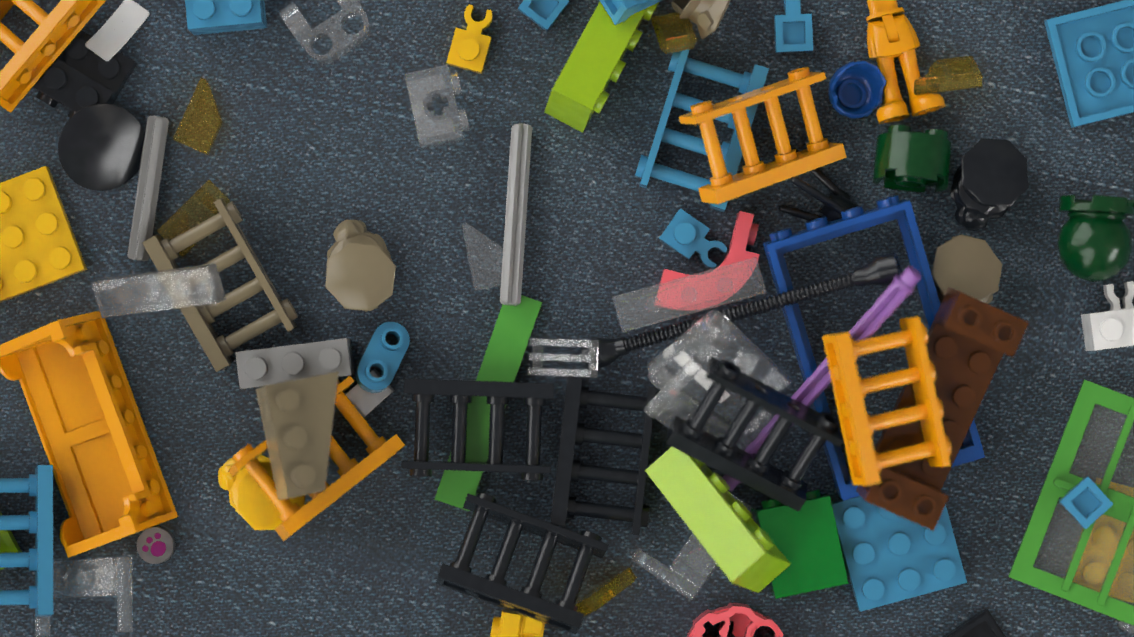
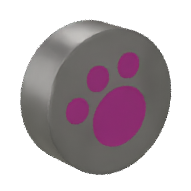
(156, 545)

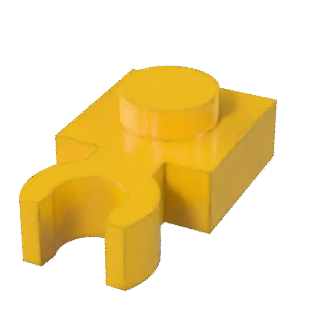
(469, 46)

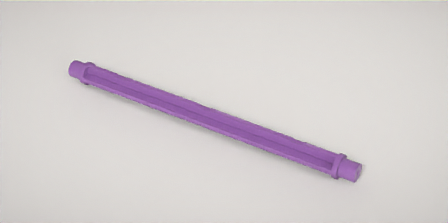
(863, 329)

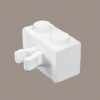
(1111, 327)

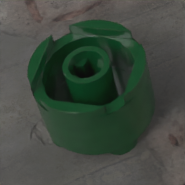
(912, 159)

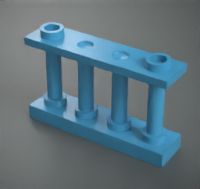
(731, 151)
(38, 523)

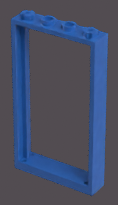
(822, 230)

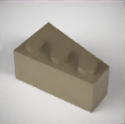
(298, 432)

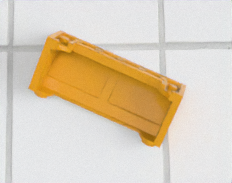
(89, 430)

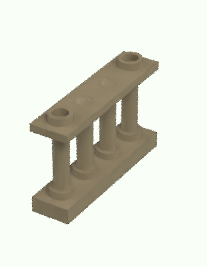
(201, 317)

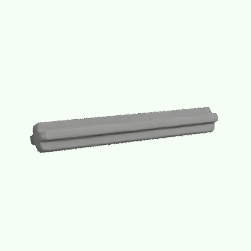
(516, 214)

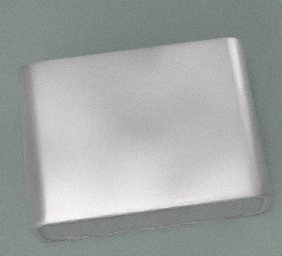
(365, 401)

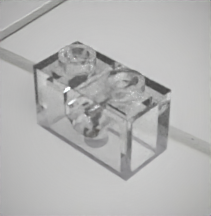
(422, 89)

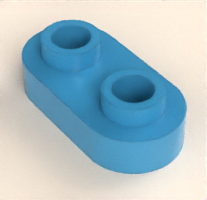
(382, 355)

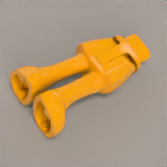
(892, 37)

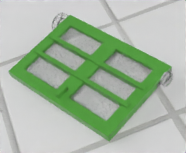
(1097, 562)

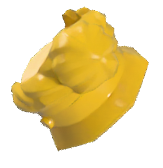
(250, 499)

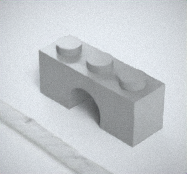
(294, 362)

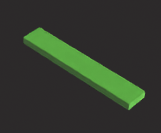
(498, 365)

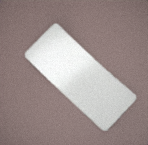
(117, 29)

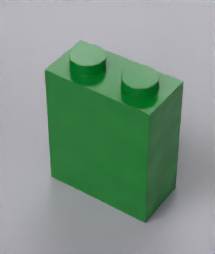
(807, 541)

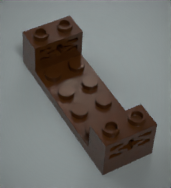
(965, 350)

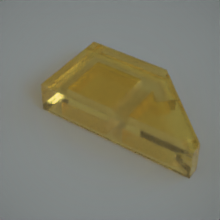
(949, 75)
(200, 121)
(605, 592)

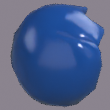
(856, 89)

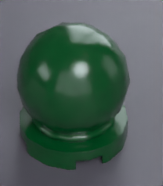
(1095, 238)

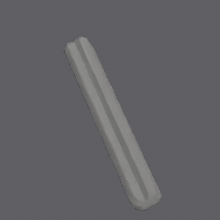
(148, 186)

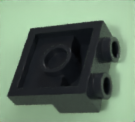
(83, 78)

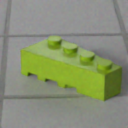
(593, 65)
(718, 520)

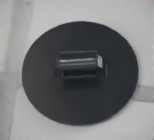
(101, 147)

